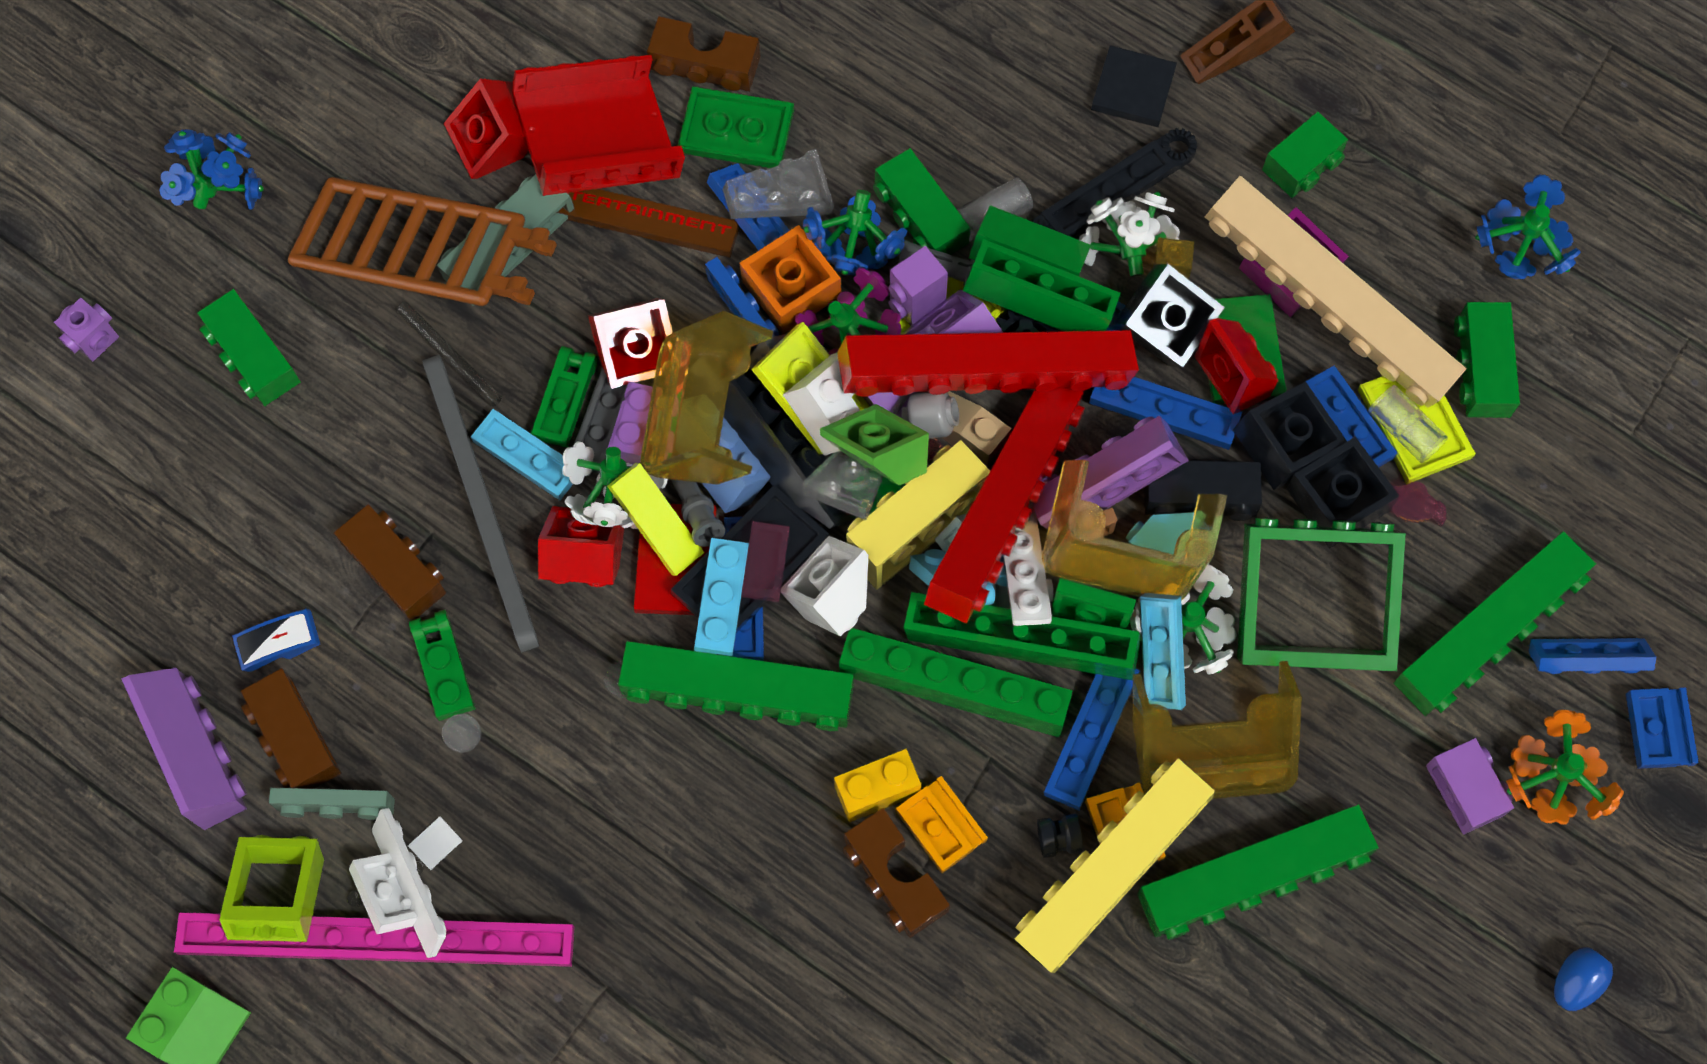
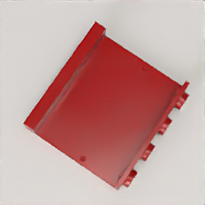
(594, 125)

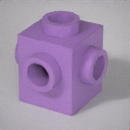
(86, 329)

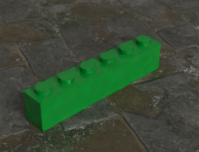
(1494, 624)
(1057, 644)
(955, 682)
(736, 685)
(1258, 871)

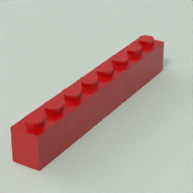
(986, 362)
(1004, 503)

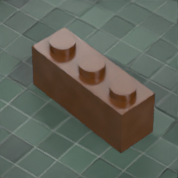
(391, 561)
(289, 732)

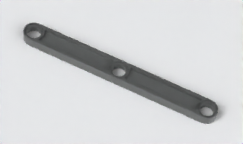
(481, 504)

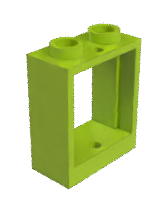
(268, 922)

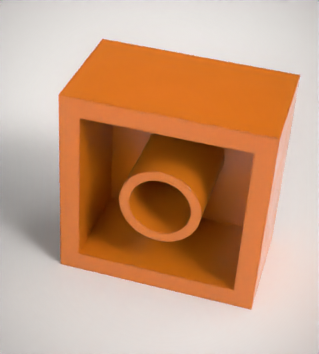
(790, 278)

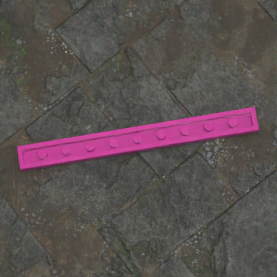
(357, 940)

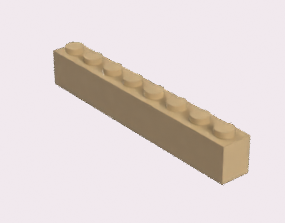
(1334, 293)

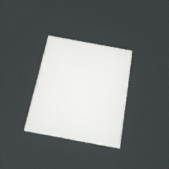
(435, 843)

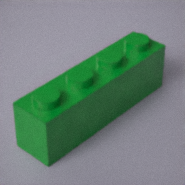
(1039, 290)

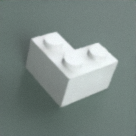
(821, 401)

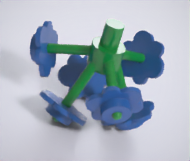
(207, 177)
(854, 219)
(1536, 225)

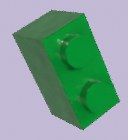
(1305, 155)

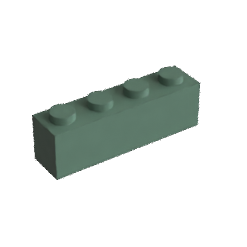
(538, 212)

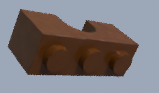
(729, 65)
(911, 903)

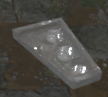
(780, 190)
(844, 485)

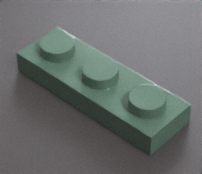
(330, 802)

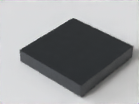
(1134, 86)

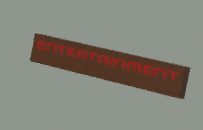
(653, 221)

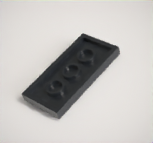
(772, 508)

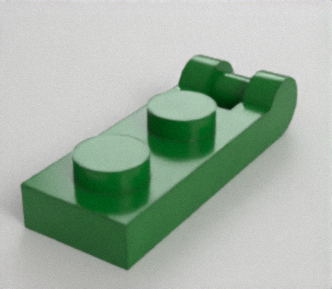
(564, 397)
(442, 666)

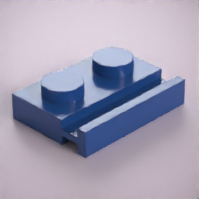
(1661, 728)

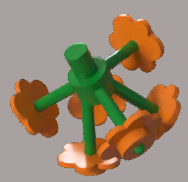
(1574, 767)

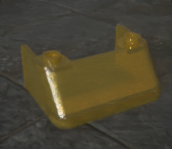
(692, 397)
(1082, 555)
(1229, 756)

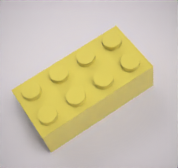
(918, 512)

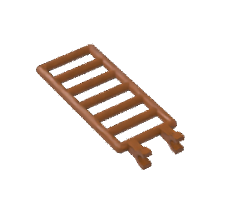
(492, 282)

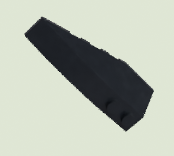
(777, 444)

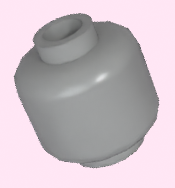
(932, 413)

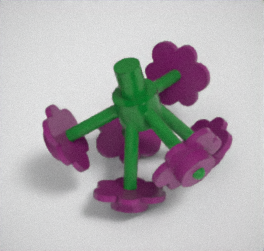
(848, 312)

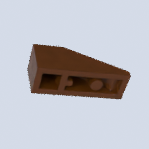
(1238, 40)

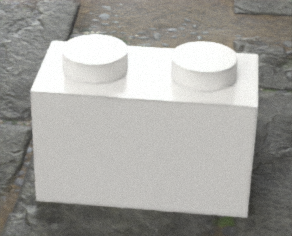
(830, 586)

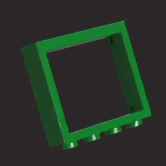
(1320, 657)

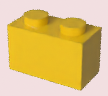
(877, 785)

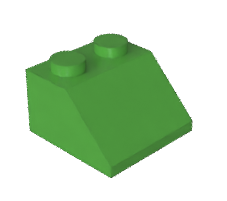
(881, 443)
(188, 1022)

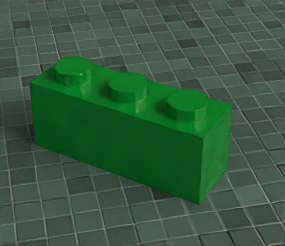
(920, 204)
(1031, 240)
(247, 348)
(1490, 358)

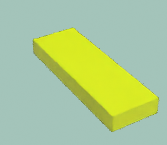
(655, 519)

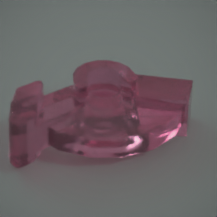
(1417, 505)

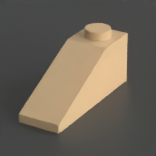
(979, 431)

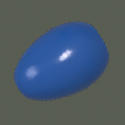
(1582, 979)

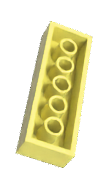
(1115, 865)

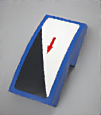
(276, 638)

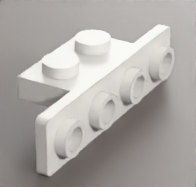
(1026, 578)
(394, 889)

